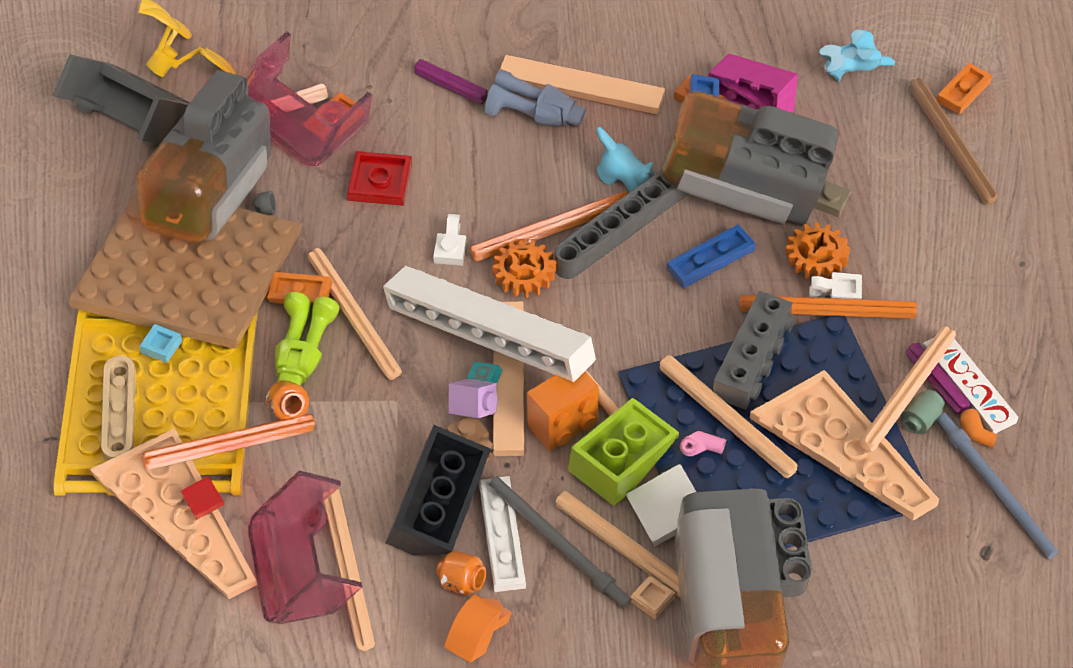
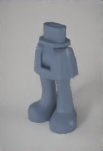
(551, 105)

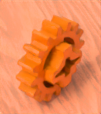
(817, 251)
(524, 268)

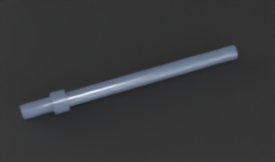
(961, 441)

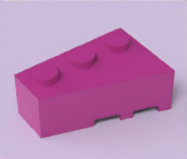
(755, 83)

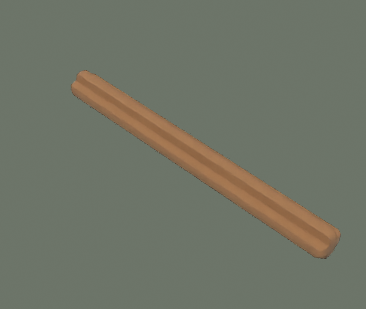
(953, 141)

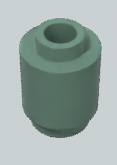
(922, 412)

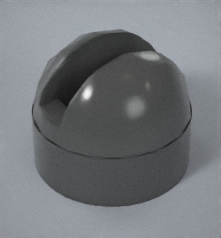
(265, 203)

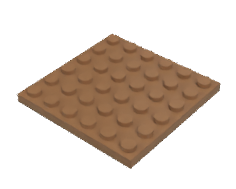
(185, 286)

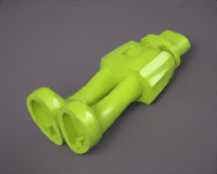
(296, 358)

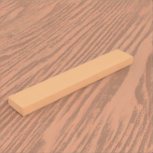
(587, 84)
(509, 415)

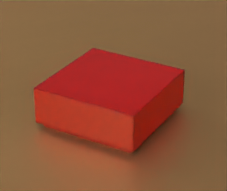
(202, 498)

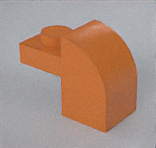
(475, 626)

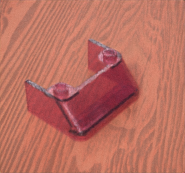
(296, 124)
(287, 555)

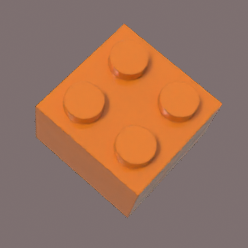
(562, 409)

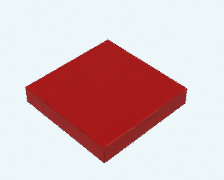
(379, 178)

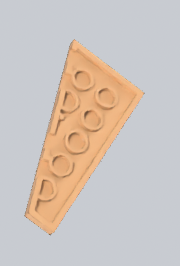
(829, 429)
(158, 502)

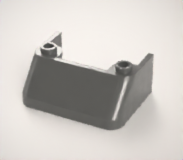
(122, 96)

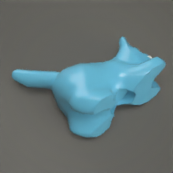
(856, 56)
(621, 164)

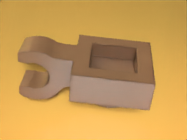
(472, 430)

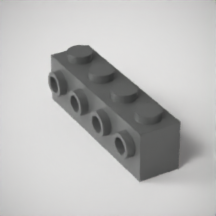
(753, 349)

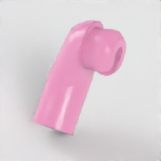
(700, 442)

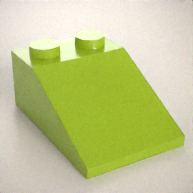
(621, 451)

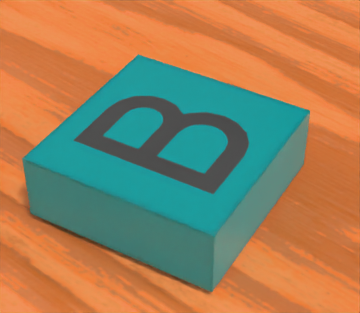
(485, 372)

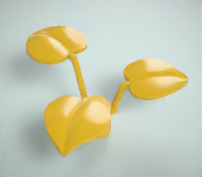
(164, 55)

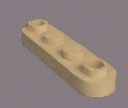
(118, 407)

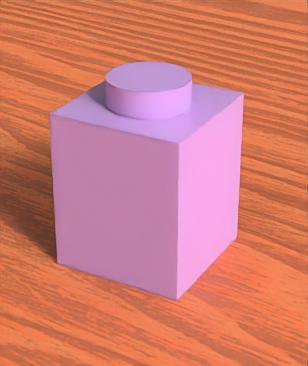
(472, 398)

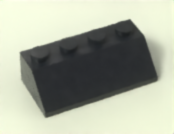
(438, 494)

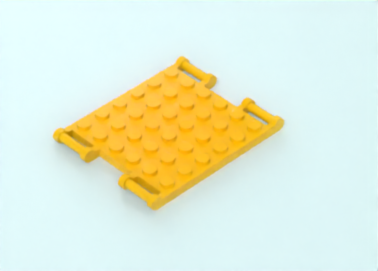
(197, 393)

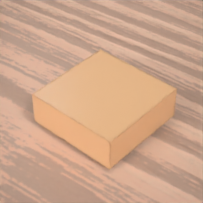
(652, 597)

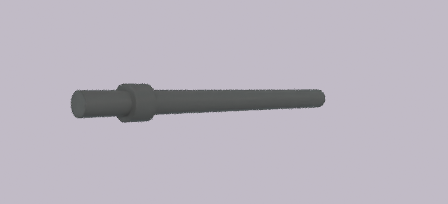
(602, 580)

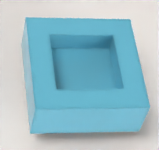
(160, 343)

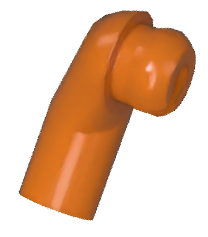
(973, 427)

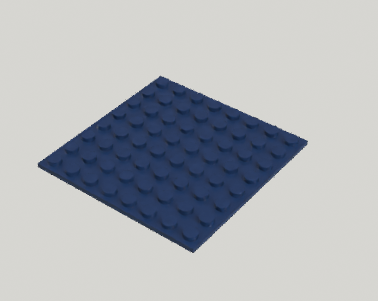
(827, 499)

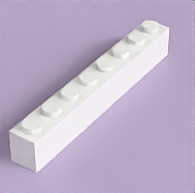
(490, 323)

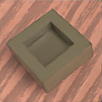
(832, 199)

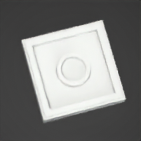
(659, 503)

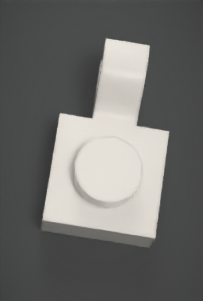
(450, 246)
(839, 286)

